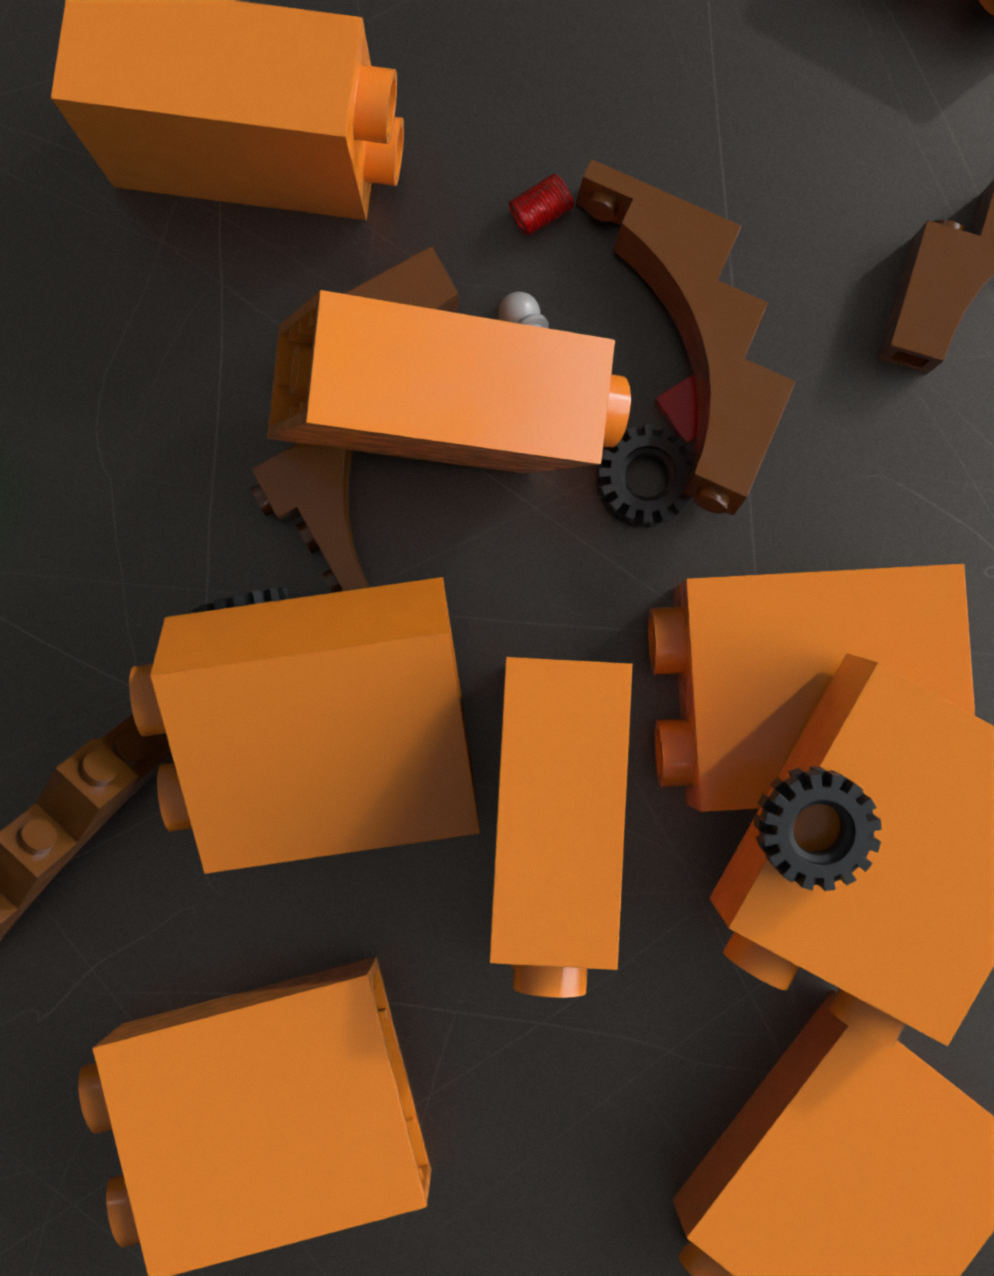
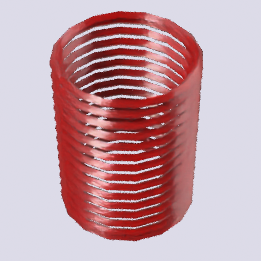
(541, 206)

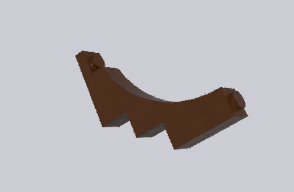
(681, 258)

